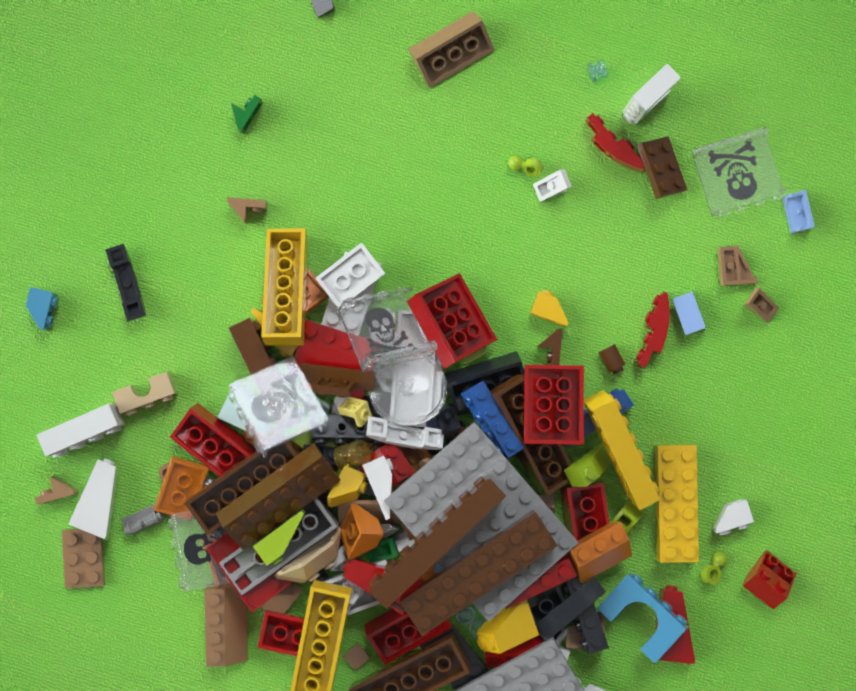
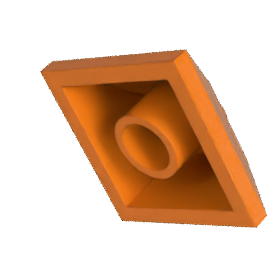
(360, 531)

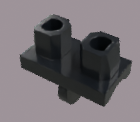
(448, 422)

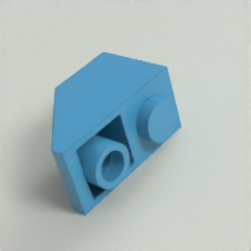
(41, 307)

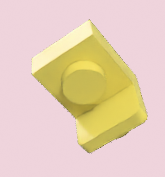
(356, 409)

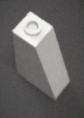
(97, 500)

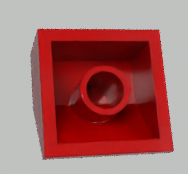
(401, 466)

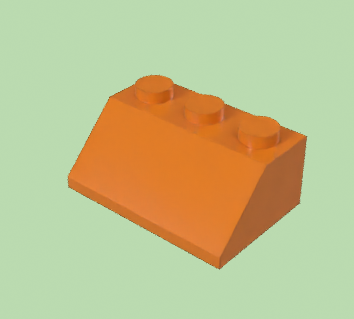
(600, 551)

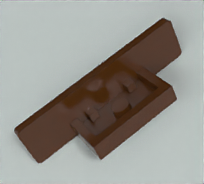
(337, 380)

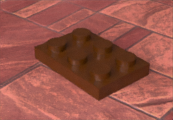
(662, 167)

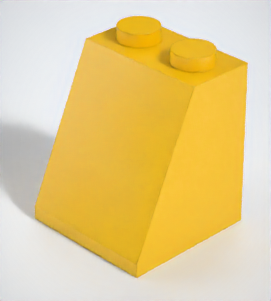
(507, 629)

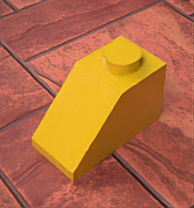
(548, 308)
(349, 488)

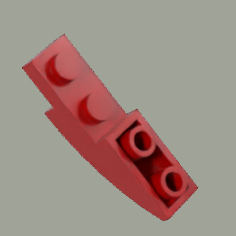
(620, 151)
(657, 322)

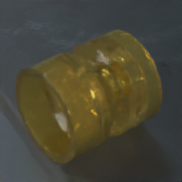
(352, 454)

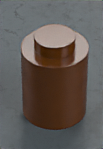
(612, 359)

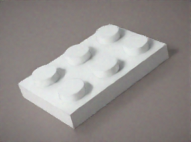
(350, 275)

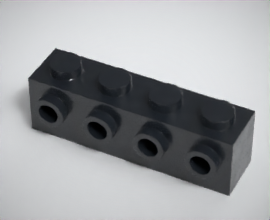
(341, 431)
(587, 622)

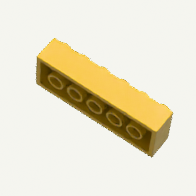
(285, 287)
(621, 449)
(678, 504)
(321, 637)

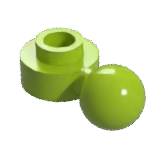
(531, 166)
(711, 573)

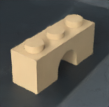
(161, 389)

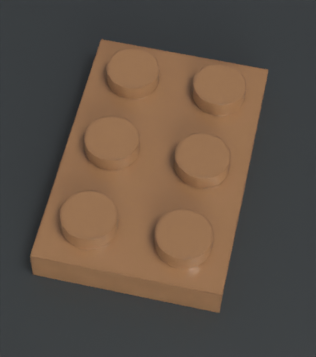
(82, 559)

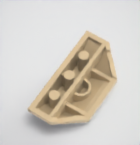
(312, 560)

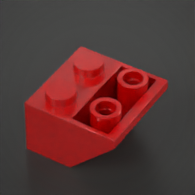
(770, 580)

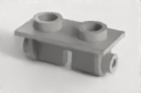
(141, 520)

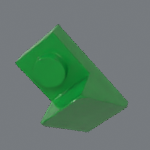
(244, 118)
(385, 550)

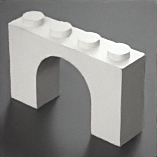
(650, 94)

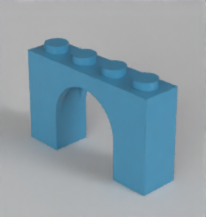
(669, 624)

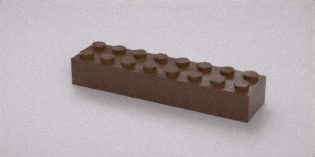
(436, 541)
(477, 572)

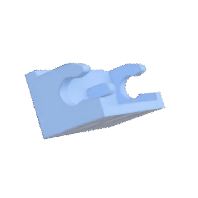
(798, 212)
(689, 313)

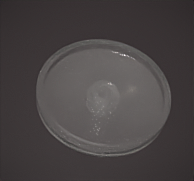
(409, 391)

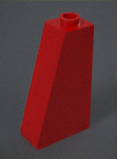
(362, 571)
(682, 649)

